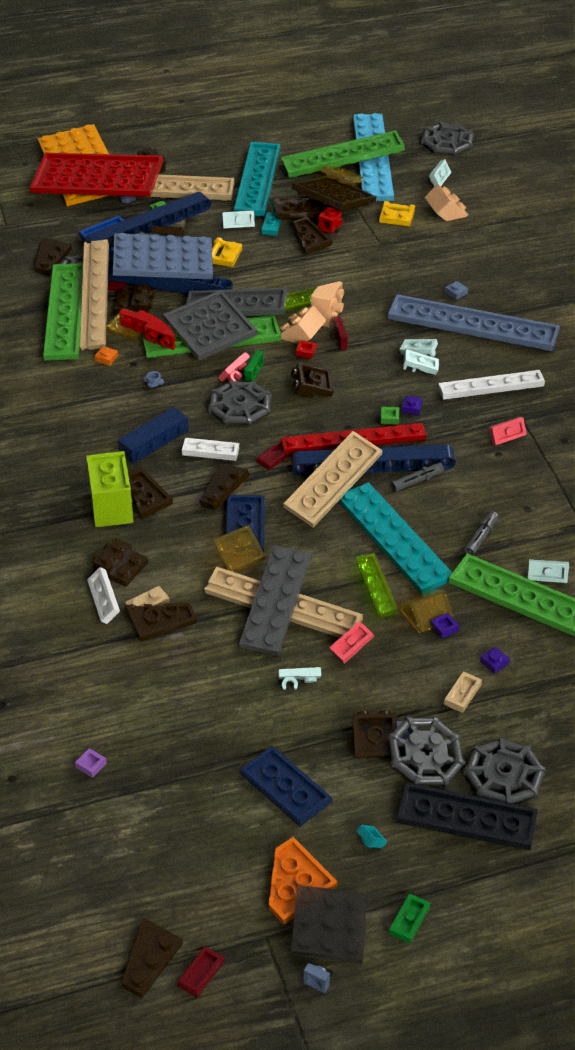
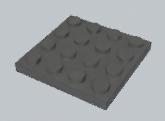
(210, 324)

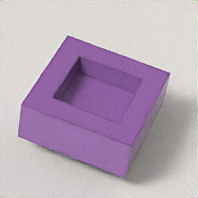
(90, 763)

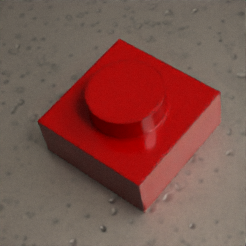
(306, 349)

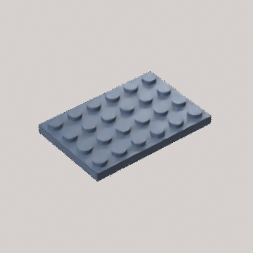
(162, 256)

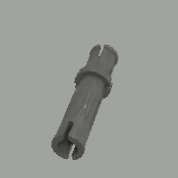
(417, 477)
(484, 528)

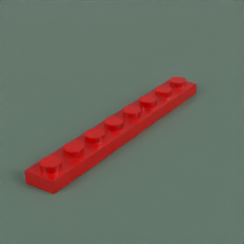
(332, 440)

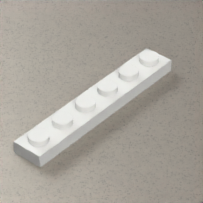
(491, 384)

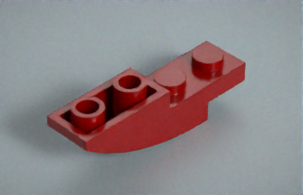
(149, 325)

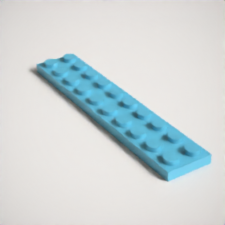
(375, 171)

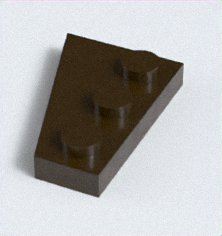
(171, 230)
(311, 236)
(50, 253)
(222, 485)
(147, 493)
(157, 620)
(149, 957)

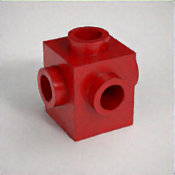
(329, 220)

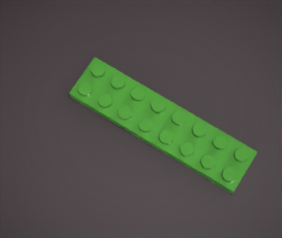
(343, 153)
(64, 313)
(266, 332)
(516, 593)

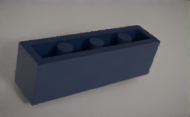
(153, 435)

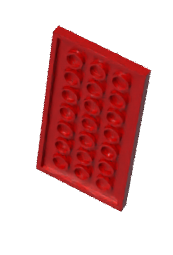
(97, 174)

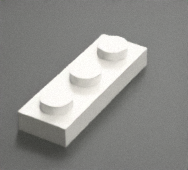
(210, 449)
(103, 595)

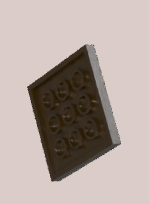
(333, 193)

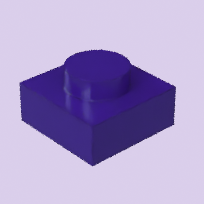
(412, 405)
(444, 625)
(494, 660)

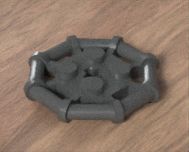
(447, 138)
(231, 394)
(429, 740)
(503, 781)

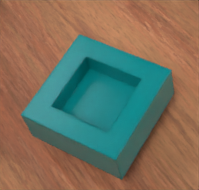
(371, 836)

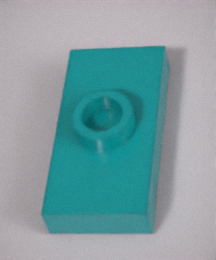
(271, 224)

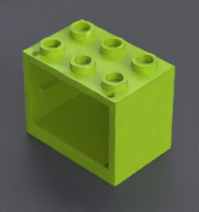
(110, 489)

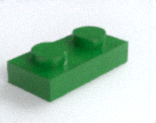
(255, 364)
(409, 918)

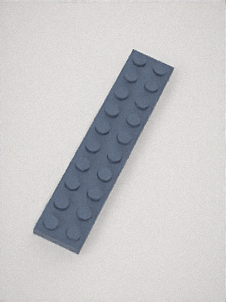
(474, 322)

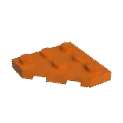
(291, 868)

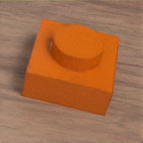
(106, 355)

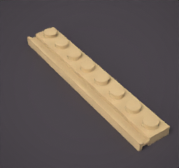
(94, 295)
(307, 612)

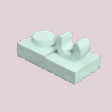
(440, 173)
(238, 219)
(421, 346)
(420, 361)
(548, 571)
(309, 675)

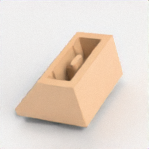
(445, 204)
(328, 301)
(302, 325)

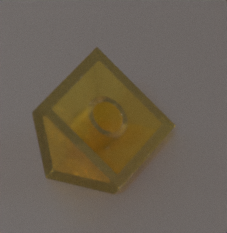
(425, 608)

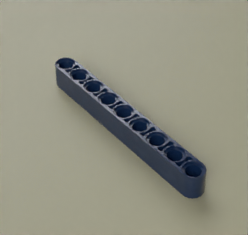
(160, 216)
(179, 285)
(392, 459)

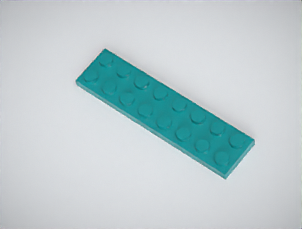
(257, 178)
(395, 538)

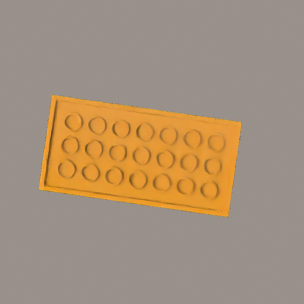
(77, 140)

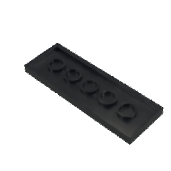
(467, 816)

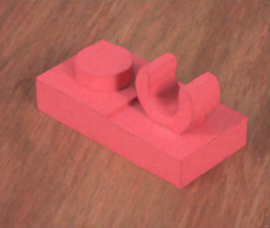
(231, 371)
(507, 431)
(351, 642)

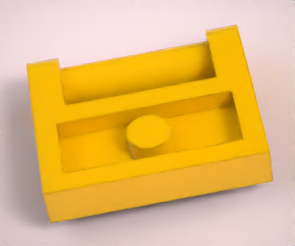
(392, 216)
(229, 254)

